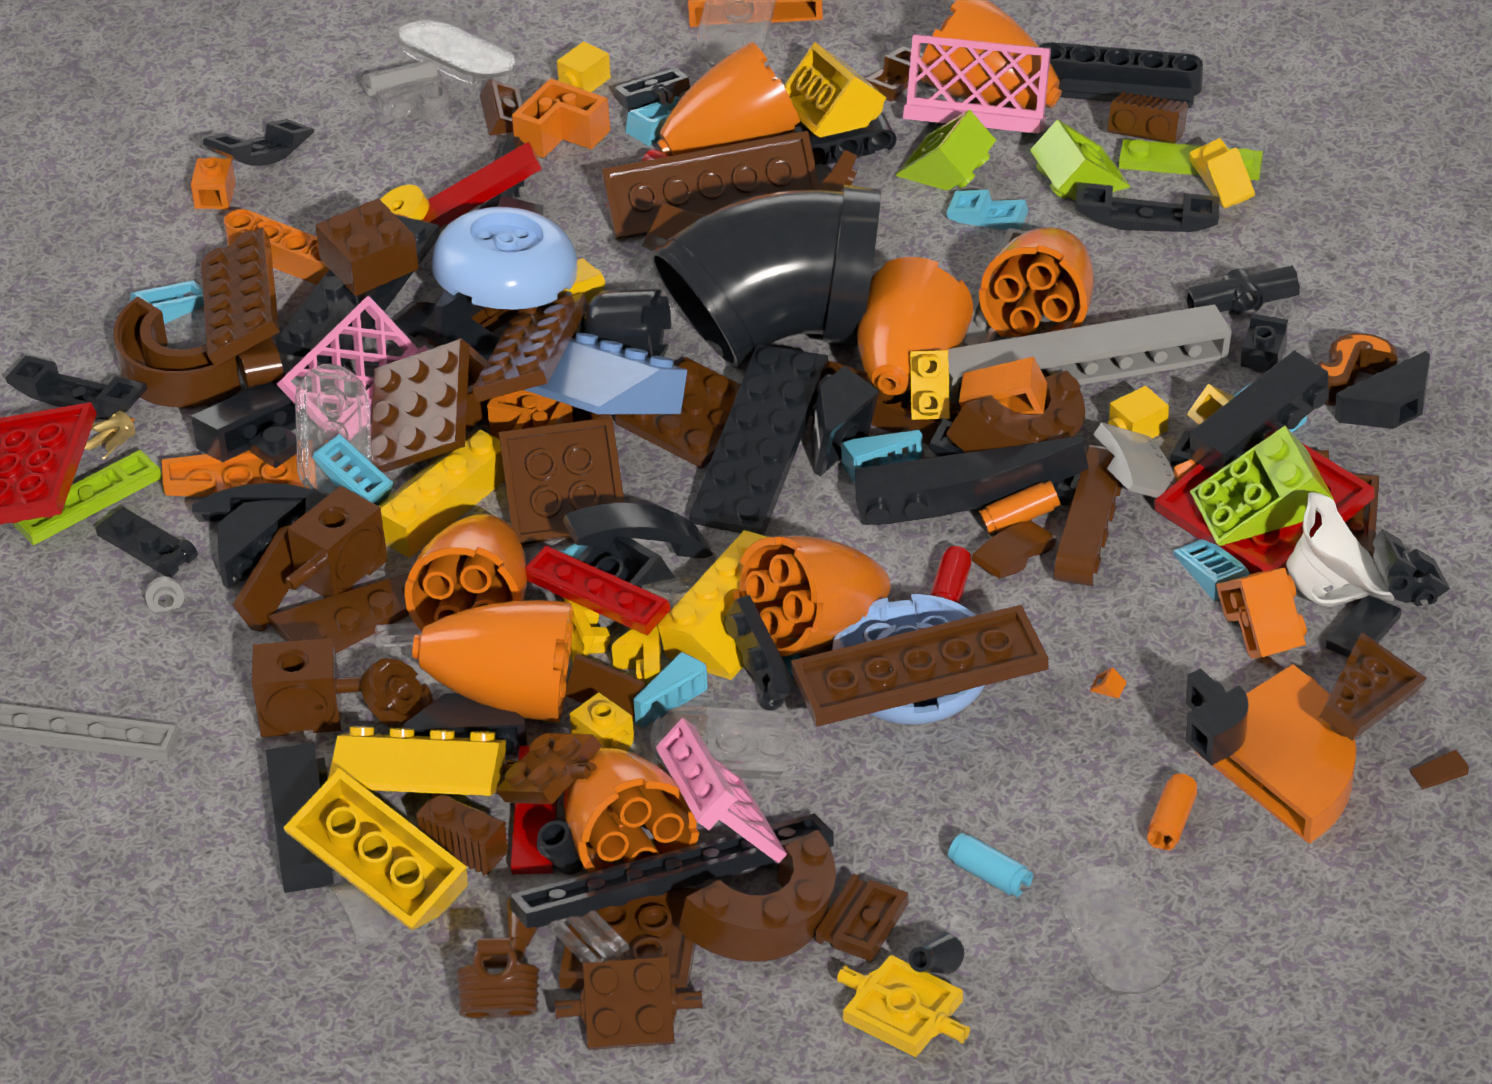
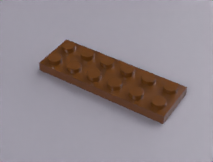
(706, 179)
(239, 296)
(531, 347)
(919, 665)

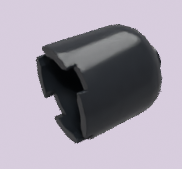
(630, 318)

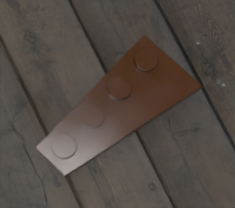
(345, 616)
(1368, 688)

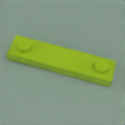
(1175, 158)
(94, 494)

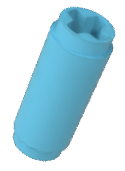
(989, 864)

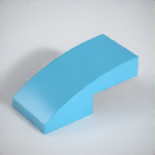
(978, 209)

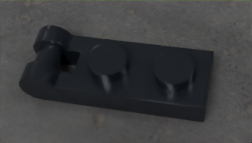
(146, 542)
(759, 653)

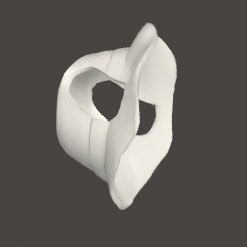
(1332, 559)

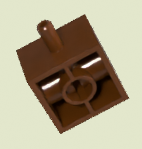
(336, 544)
(298, 687)

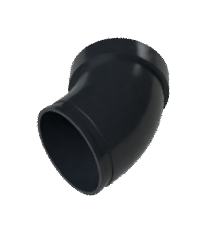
(775, 268)

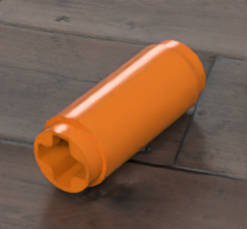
(1020, 507)
(1172, 811)

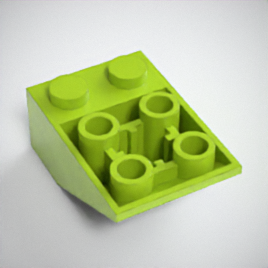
(1260, 489)

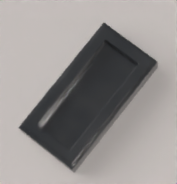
(1369, 616)

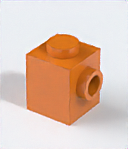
(213, 183)

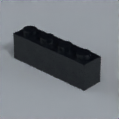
(1268, 404)
(229, 425)
(293, 780)

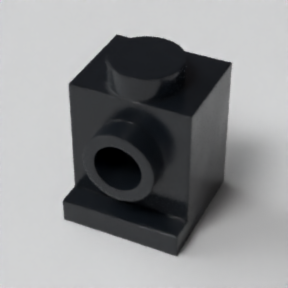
(1264, 342)

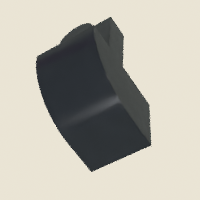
(1217, 717)

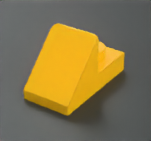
(1223, 172)
(639, 653)

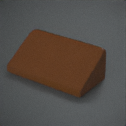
(498, 105)
(592, 677)

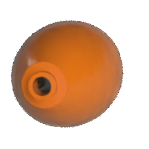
(988, 23)
(730, 106)
(1040, 276)
(908, 310)
(466, 560)
(809, 589)
(503, 655)
(615, 802)

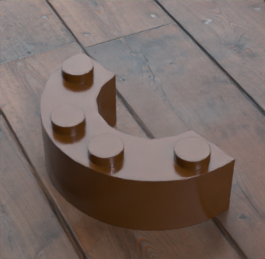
(171, 375)
(990, 425)
(768, 924)

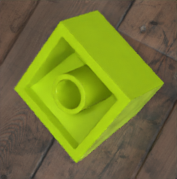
(950, 154)
(1073, 158)

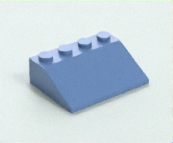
(614, 380)

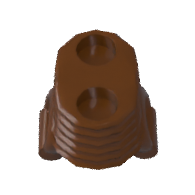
(501, 994)

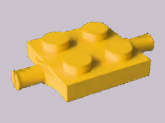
(902, 1005)

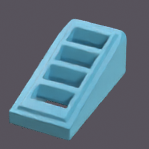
(648, 121)
(181, 305)
(875, 449)
(371, 475)
(1201, 571)
(671, 688)

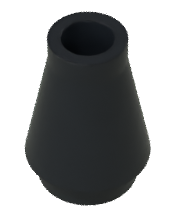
(558, 847)
(938, 954)

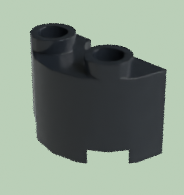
(1407, 575)

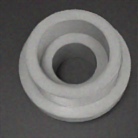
(161, 586)

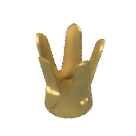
(114, 430)

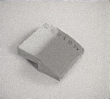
(391, 77)
(1137, 460)

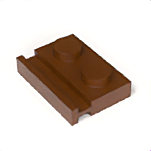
(862, 917)

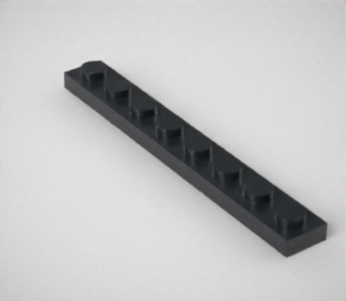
(654, 875)

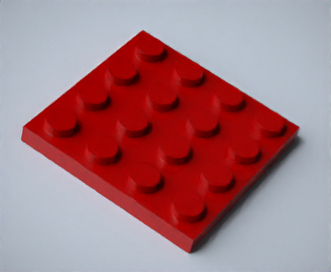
(41, 460)
(1271, 548)

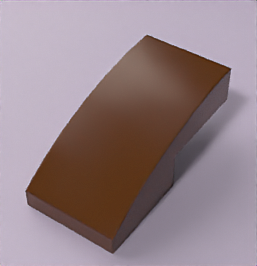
(895, 74)
(1011, 548)

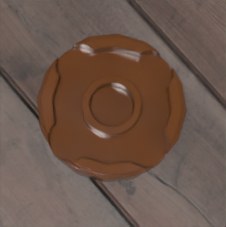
(394, 692)

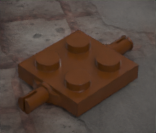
(548, 768)
(628, 1003)

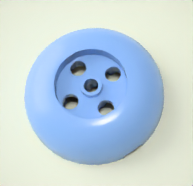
(505, 258)
(903, 616)

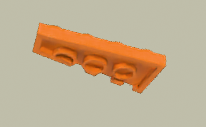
(206, 475)

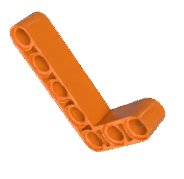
(291, 248)

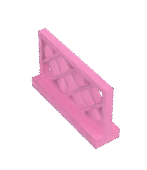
(990, 115)
(385, 330)
(714, 790)

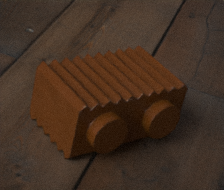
(1147, 117)
(464, 832)

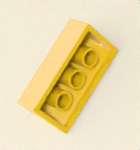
(832, 94)
(441, 493)
(698, 621)
(420, 762)
(378, 851)

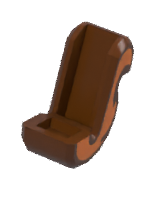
(1353, 355)

